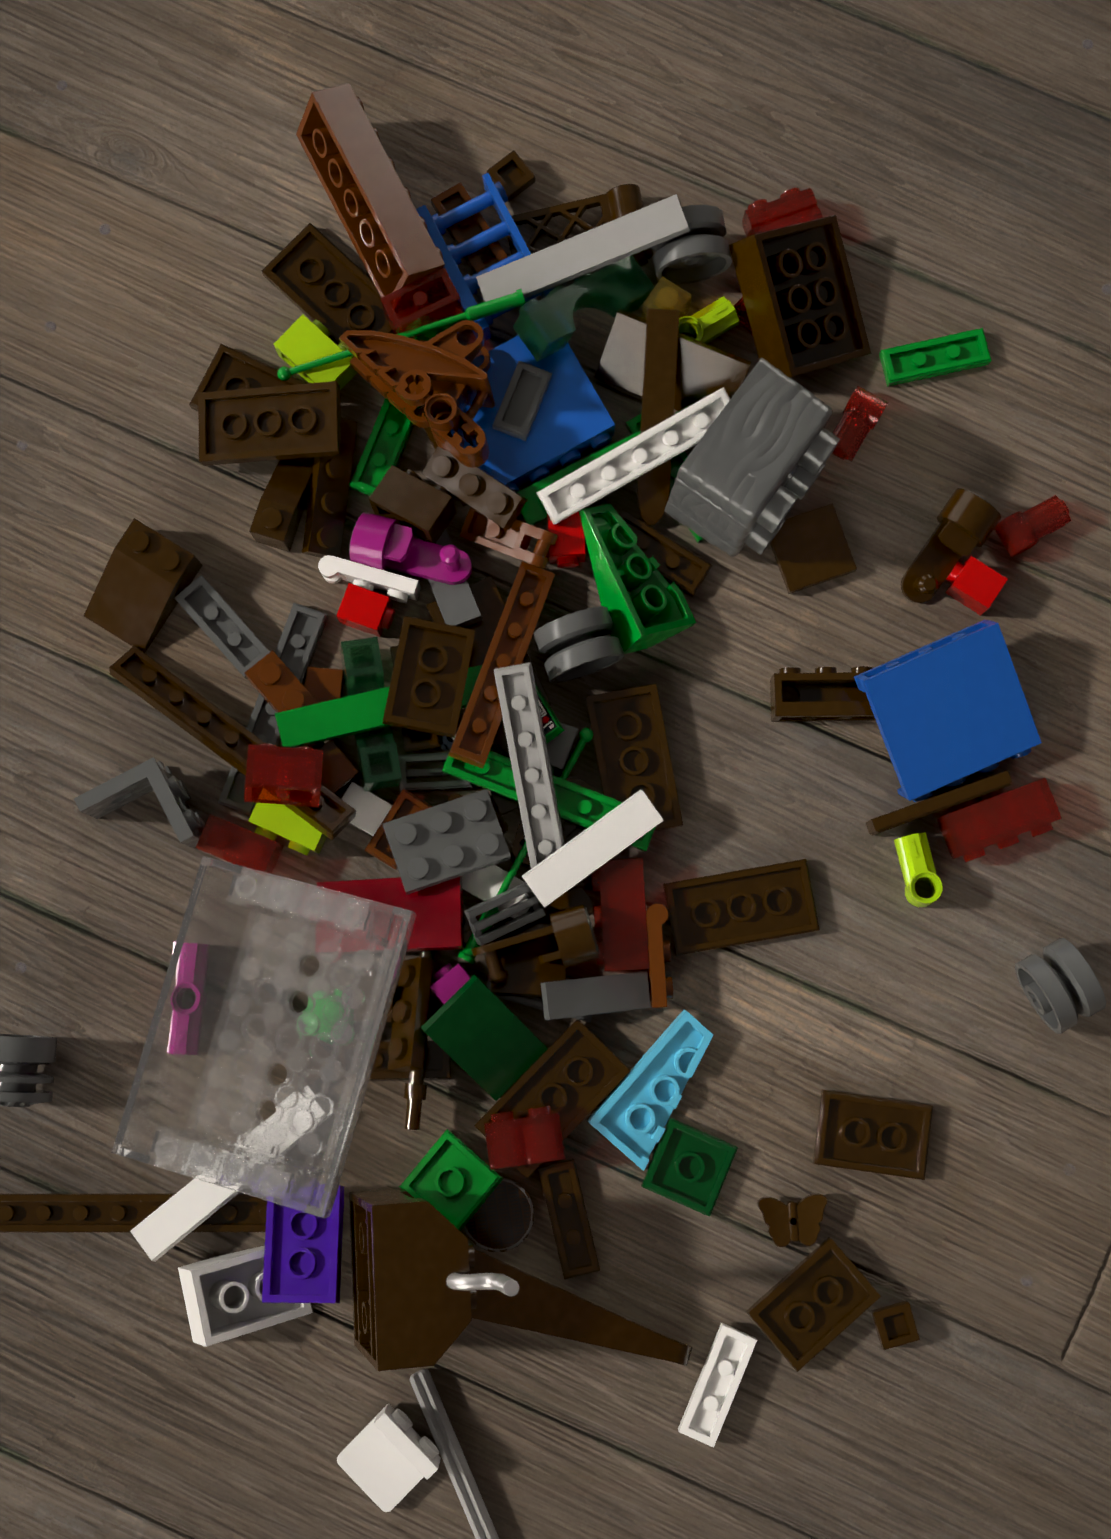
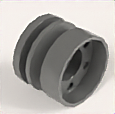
(19, 1067)

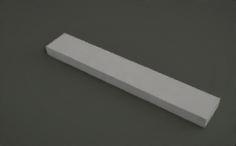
(587, 251)
(529, 760)

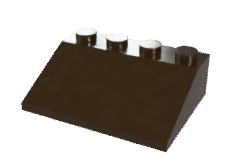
(800, 296)

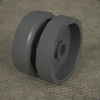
(698, 253)
(578, 644)
(1060, 985)

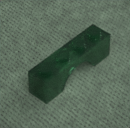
(549, 323)
(375, 747)

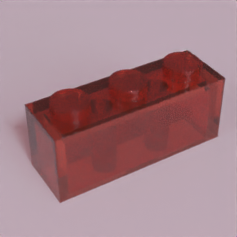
(999, 820)
(621, 915)

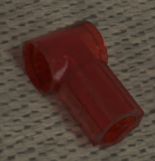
(858, 419)
(1025, 528)

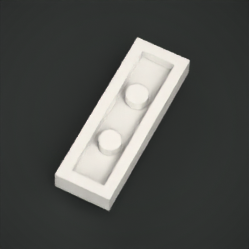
(717, 1385)

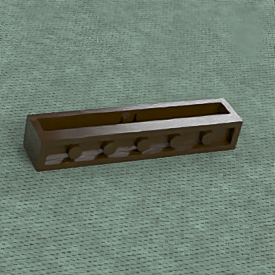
(821, 696)

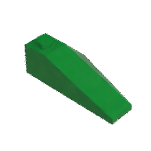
(629, 584)

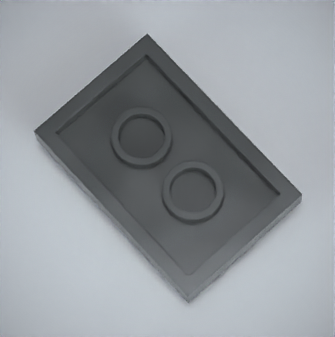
(446, 841)

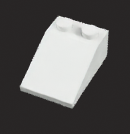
(226, 1297)

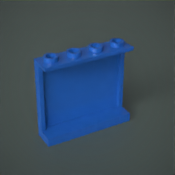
(564, 427)
(950, 709)

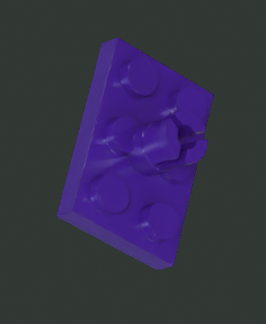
(303, 1255)

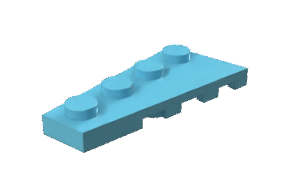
(643, 1101)

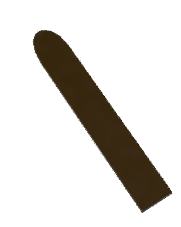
(658, 404)

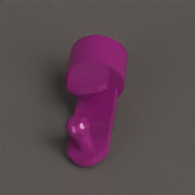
(389, 545)

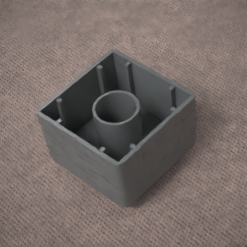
(753, 462)

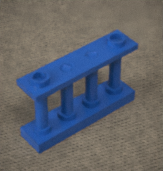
(452, 255)

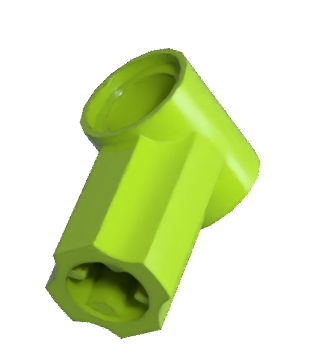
(710, 321)
(917, 865)

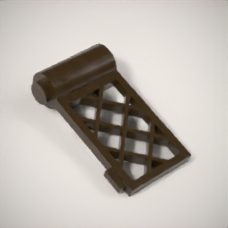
(614, 204)

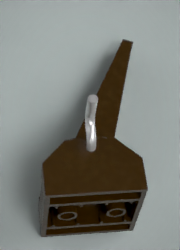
(424, 1284)

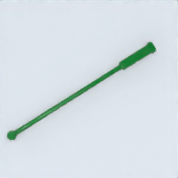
(472, 313)
(585, 735)

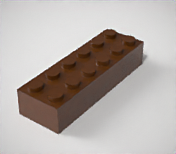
(366, 190)

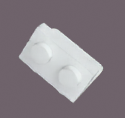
(389, 1458)

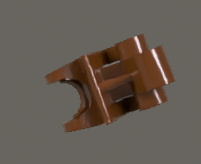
(431, 375)

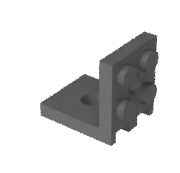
(138, 782)

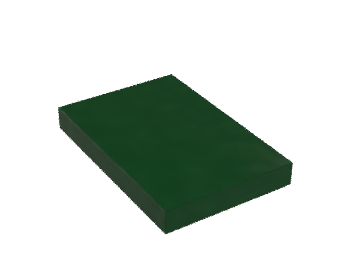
(484, 1038)

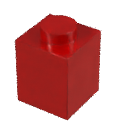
(570, 542)
(974, 584)
(365, 610)

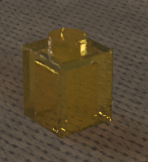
(667, 296)

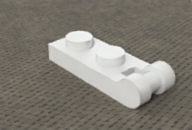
(397, 587)

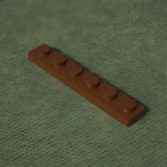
(506, 649)

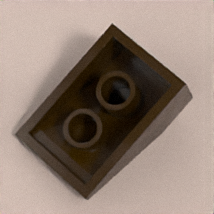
(141, 585)

